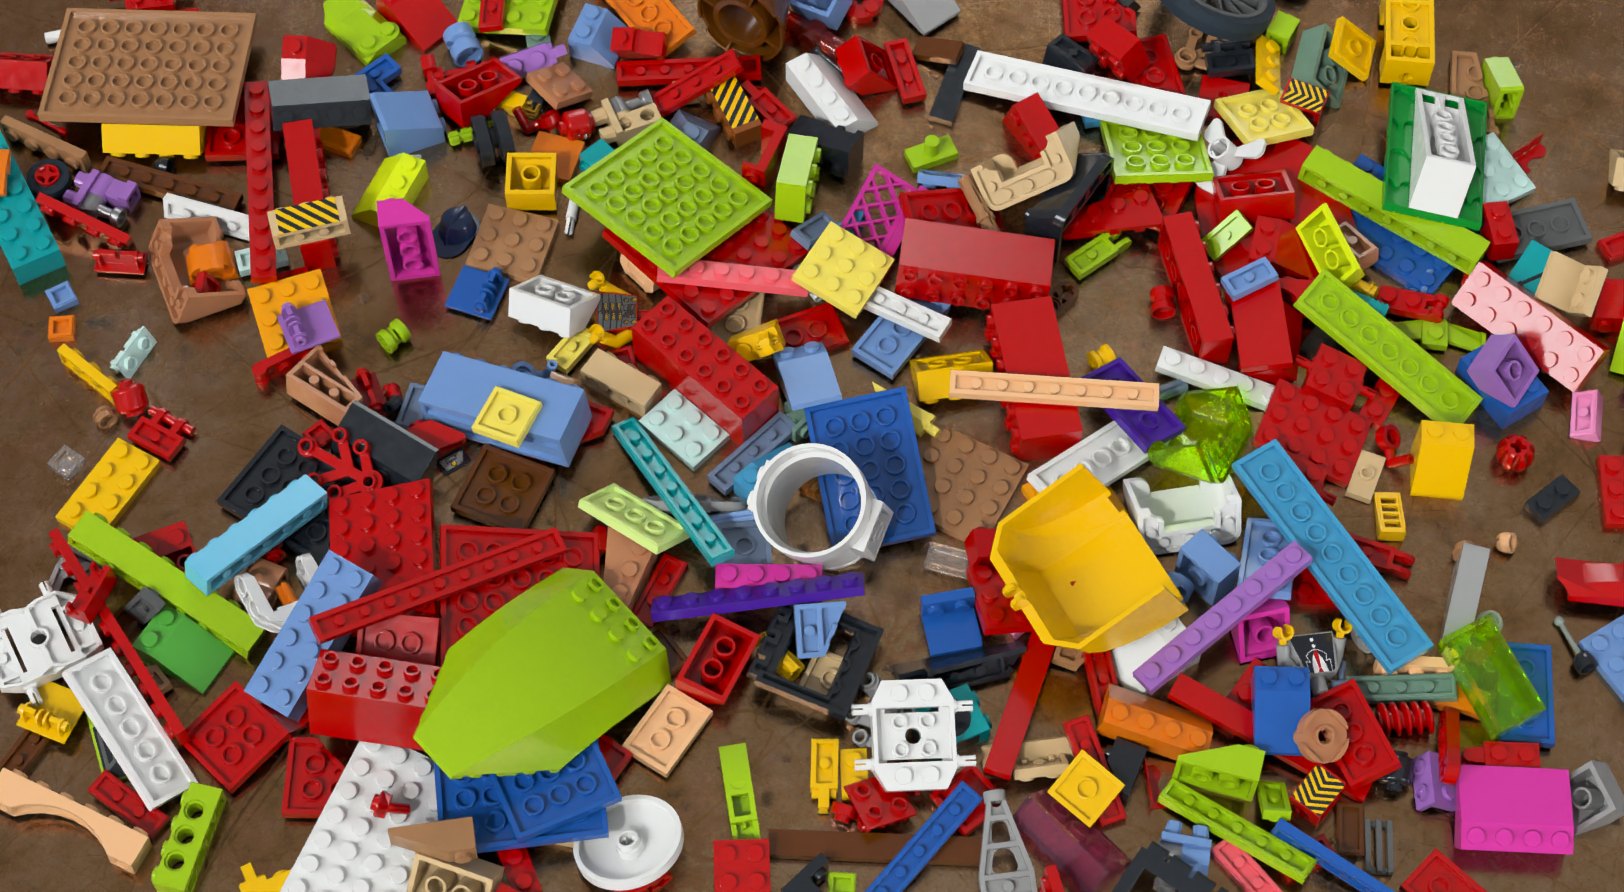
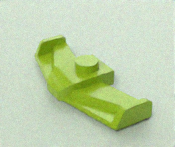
(1438, 335)

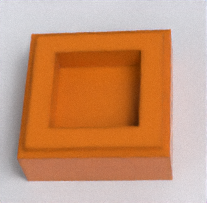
(62, 328)

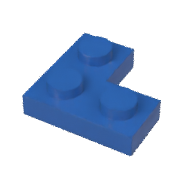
(380, 73)

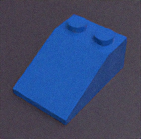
(1278, 703)

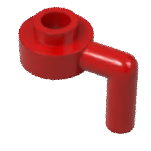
(548, 120)
(1388, 440)
(844, 812)

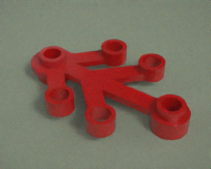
(343, 467)

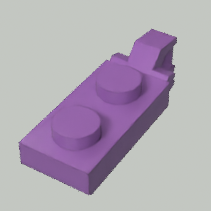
(534, 58)

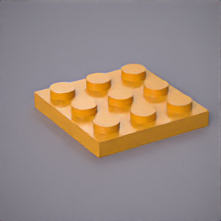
(268, 302)

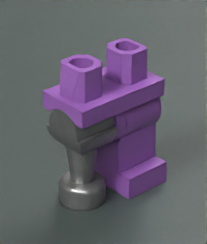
(102, 189)

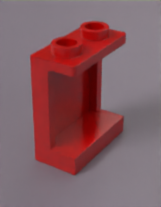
(772, 150)

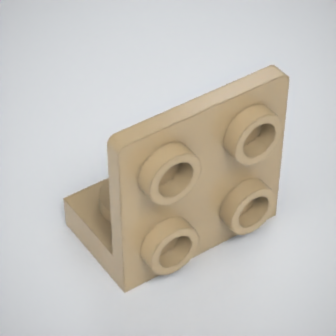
(1570, 285)

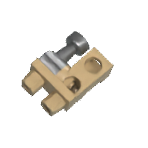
(625, 117)

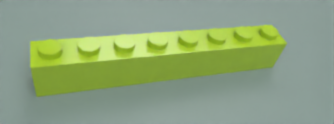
(1364, 195)
(142, 568)

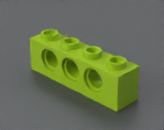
(197, 798)

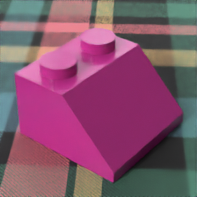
(1254, 634)

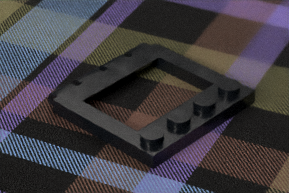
(849, 674)
(1173, 873)

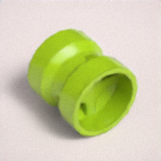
(393, 335)

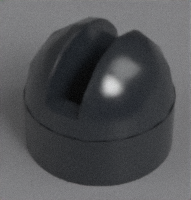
(164, 164)

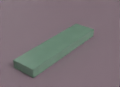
(1407, 688)

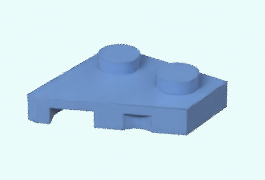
(815, 627)

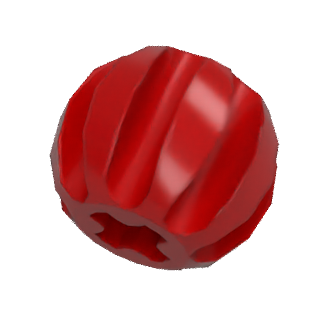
(1515, 452)

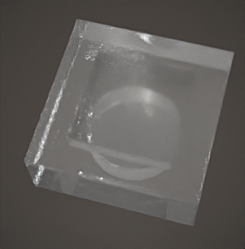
(66, 462)

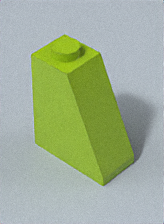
(1502, 86)

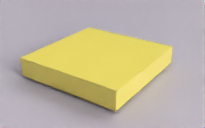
(507, 416)

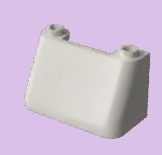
(1177, 514)

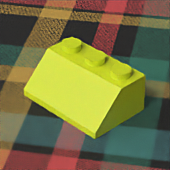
(396, 178)
(1329, 246)

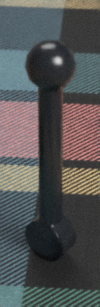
(818, 51)

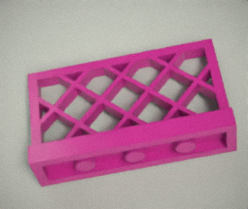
(895, 231)

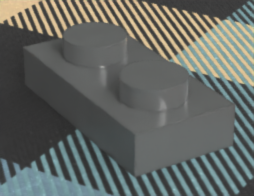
(144, 605)

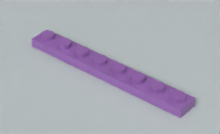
(1222, 617)

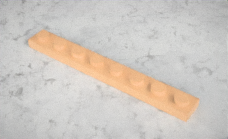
(1054, 390)

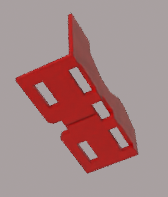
(1536, 152)
(1152, 776)

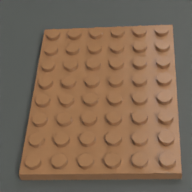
(148, 67)

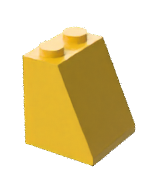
(1441, 459)

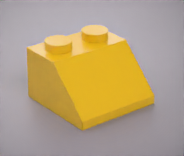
(531, 181)

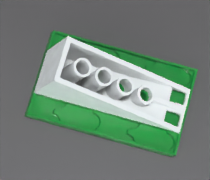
(1434, 156)

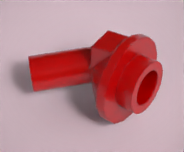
(382, 805)

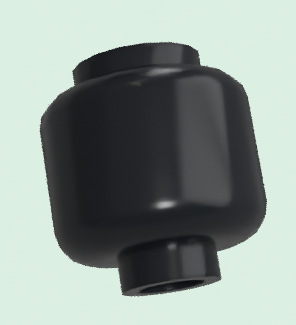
(1402, 777)

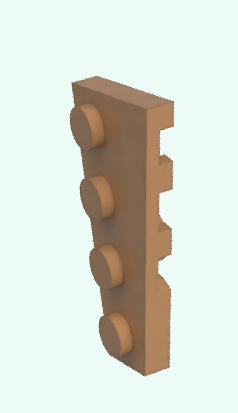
(1467, 82)

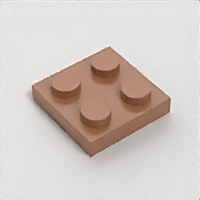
(559, 85)

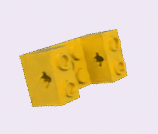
(1407, 52)

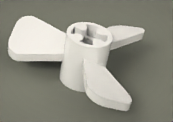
(1225, 153)

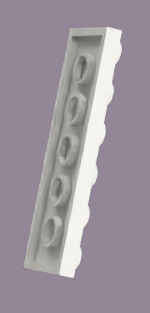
(1105, 453)
(129, 728)

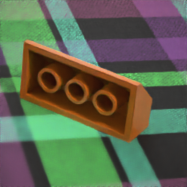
(1152, 723)

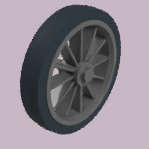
(1225, 18)

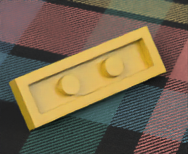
(1268, 65)
(87, 371)

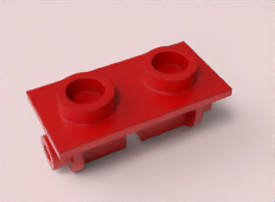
(120, 261)
(370, 389)

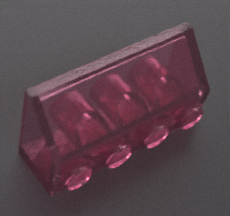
(1074, 847)

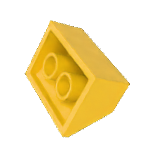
(932, 373)

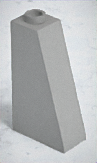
(1465, 588)

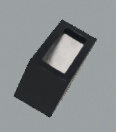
(1125, 764)

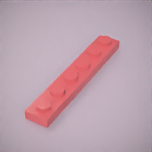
(737, 278)

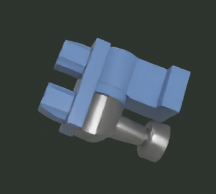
(1191, 849)

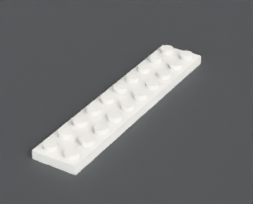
(1088, 95)

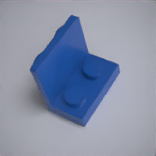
(950, 621)

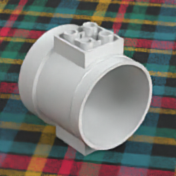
(786, 474)

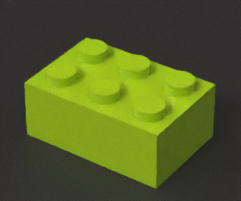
(797, 178)

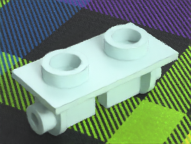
(135, 352)

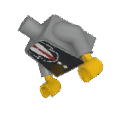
(1318, 651)

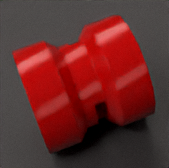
(1162, 300)

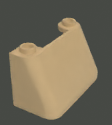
(1006, 184)

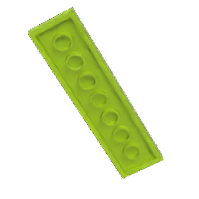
(1386, 350)

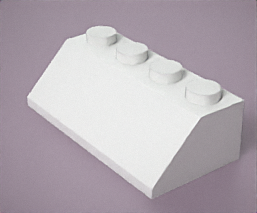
(826, 95)

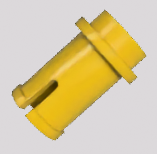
(1366, 288)

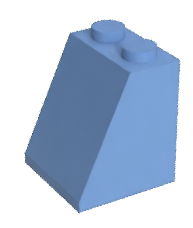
(407, 120)

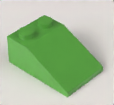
(182, 649)

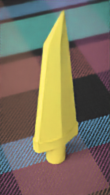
(921, 419)

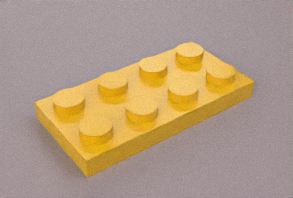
(111, 484)

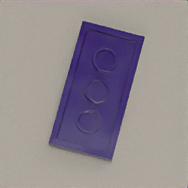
(1140, 425)

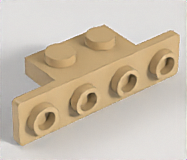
(1039, 758)

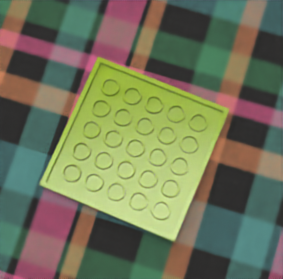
(667, 197)

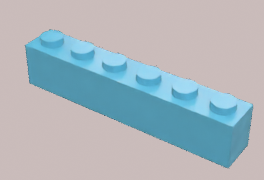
(255, 534)

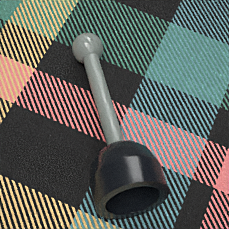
(1584, 661)

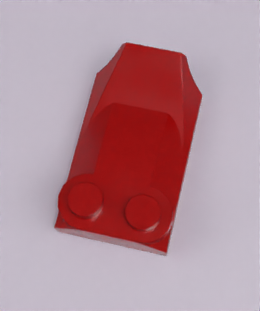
(1592, 581)

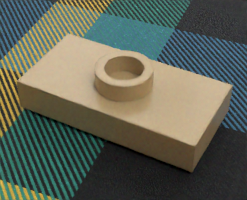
(1365, 476)

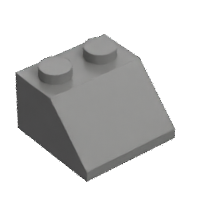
(1594, 797)

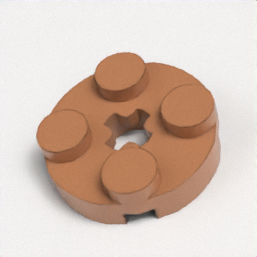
(1307, 735)

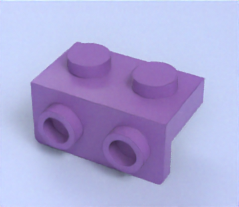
(1426, 784)

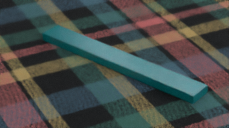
(673, 491)

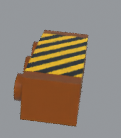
(734, 112)

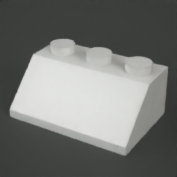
(552, 305)

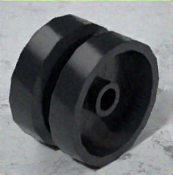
(488, 138)

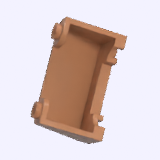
(168, 258)

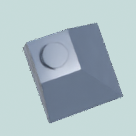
(696, 128)

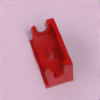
(92, 594)

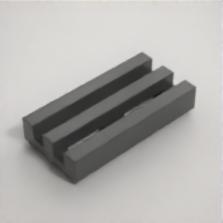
(1379, 825)

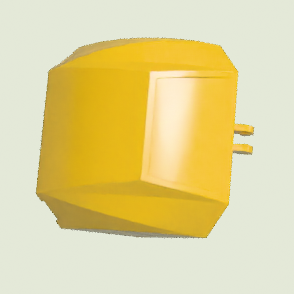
(1081, 537)

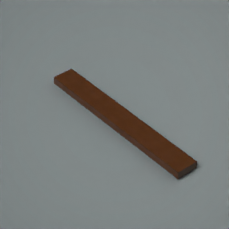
(31, 745)
(865, 847)

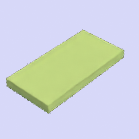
(634, 518)

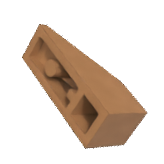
(446, 839)

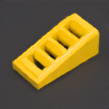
(1389, 533)

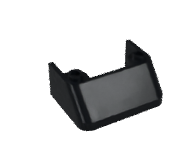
(1063, 202)

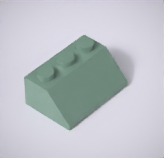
(1315, 66)

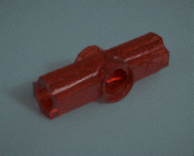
(812, 34)

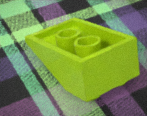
(1222, 770)

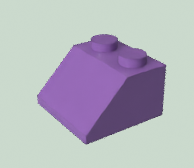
(1503, 369)

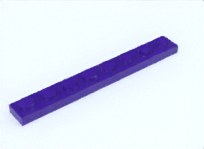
(758, 597)

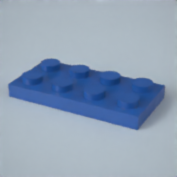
(1537, 665)

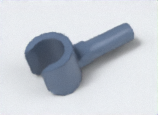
(1341, 676)

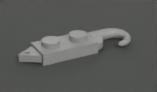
(706, 501)

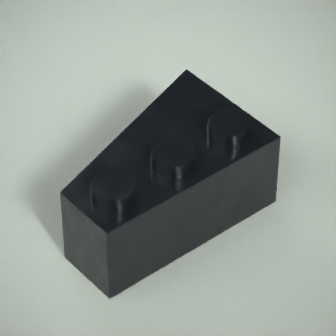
(840, 149)

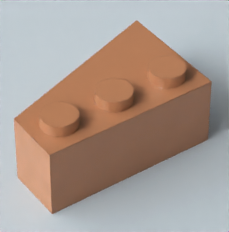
(321, 386)
(627, 567)

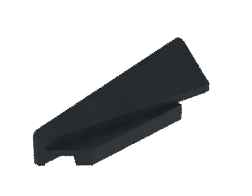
(964, 667)

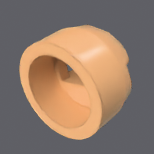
(1506, 542)

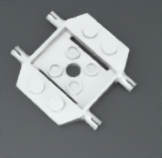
(51, 658)
(935, 732)

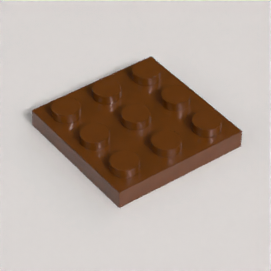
(502, 489)

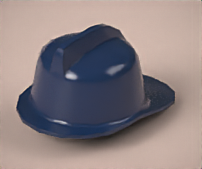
(455, 231)

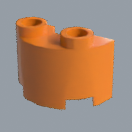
(213, 258)

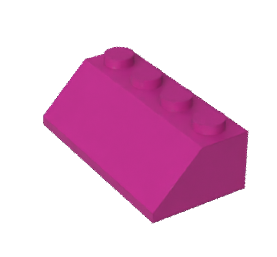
(407, 240)

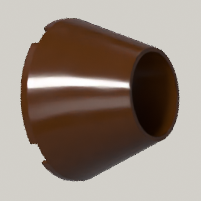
(746, 25)

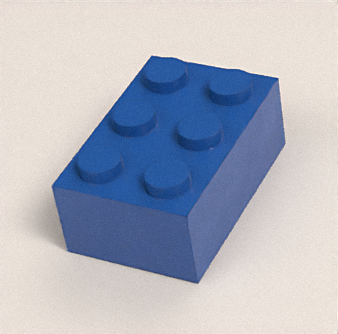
(1500, 412)

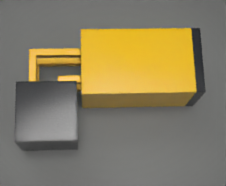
(534, 103)

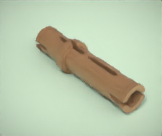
(984, 216)

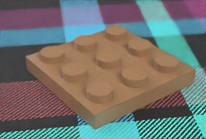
(513, 242)

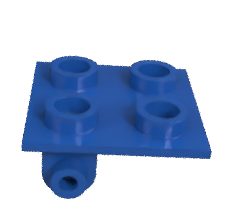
(478, 292)

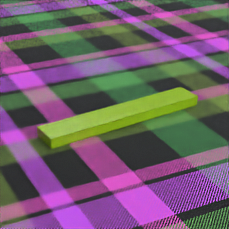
(1237, 831)

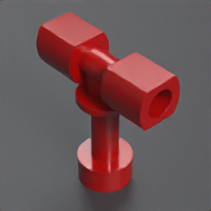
(436, 74)

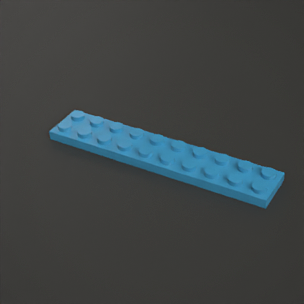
(1337, 559)

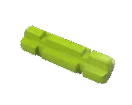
(464, 135)

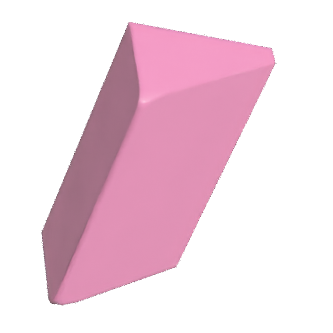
(1586, 415)

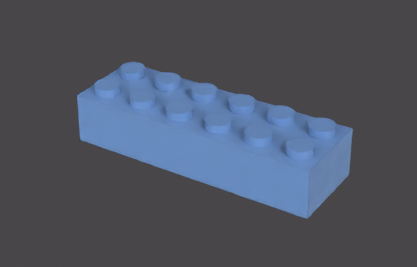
(291, 658)

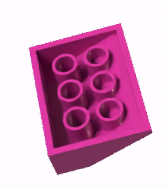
(1514, 810)

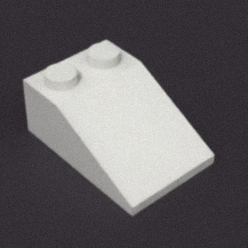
(1134, 654)

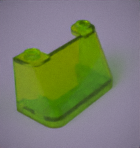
(1213, 435)

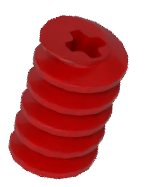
(1405, 717)

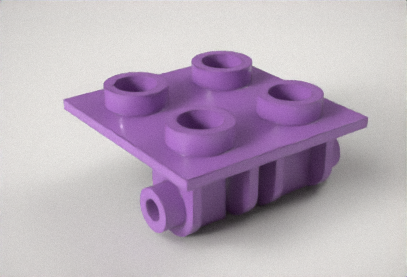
(307, 325)

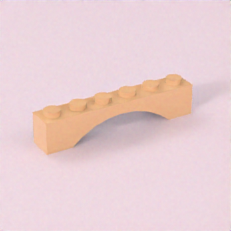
(122, 844)

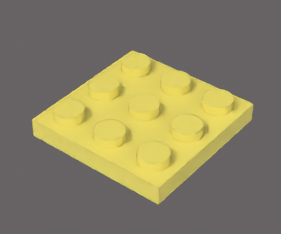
(1262, 116)
(843, 270)

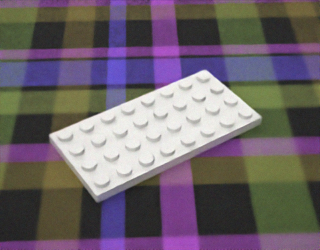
(350, 845)

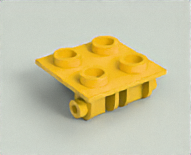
(56, 714)

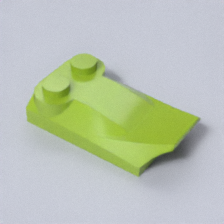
(362, 29)

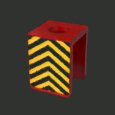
(1306, 98)
(1316, 796)

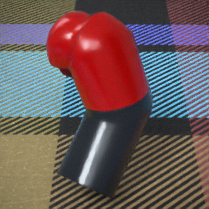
(393, 391)

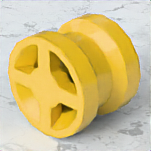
(1100, 357)

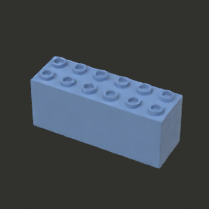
(463, 385)

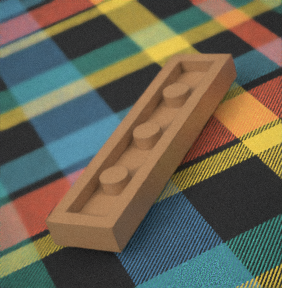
(45, 143)

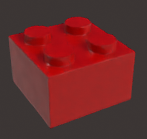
(1118, 50)

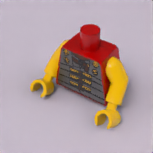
(615, 313)

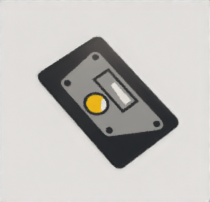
(453, 461)

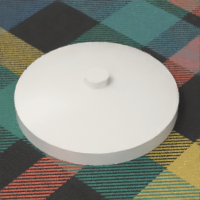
(640, 845)

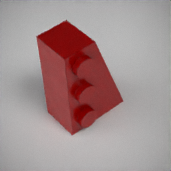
(1030, 123)

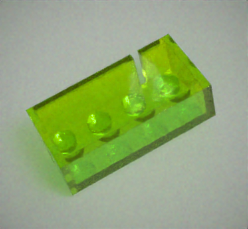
(1491, 677)

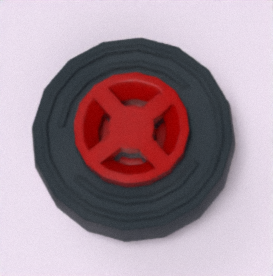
(40, 174)

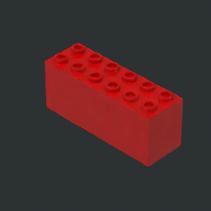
(971, 265)
(1029, 343)
(704, 370)
(368, 698)

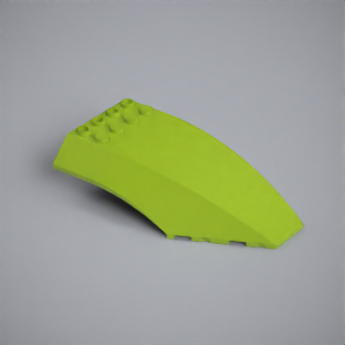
(541, 680)

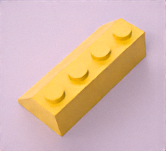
(153, 139)

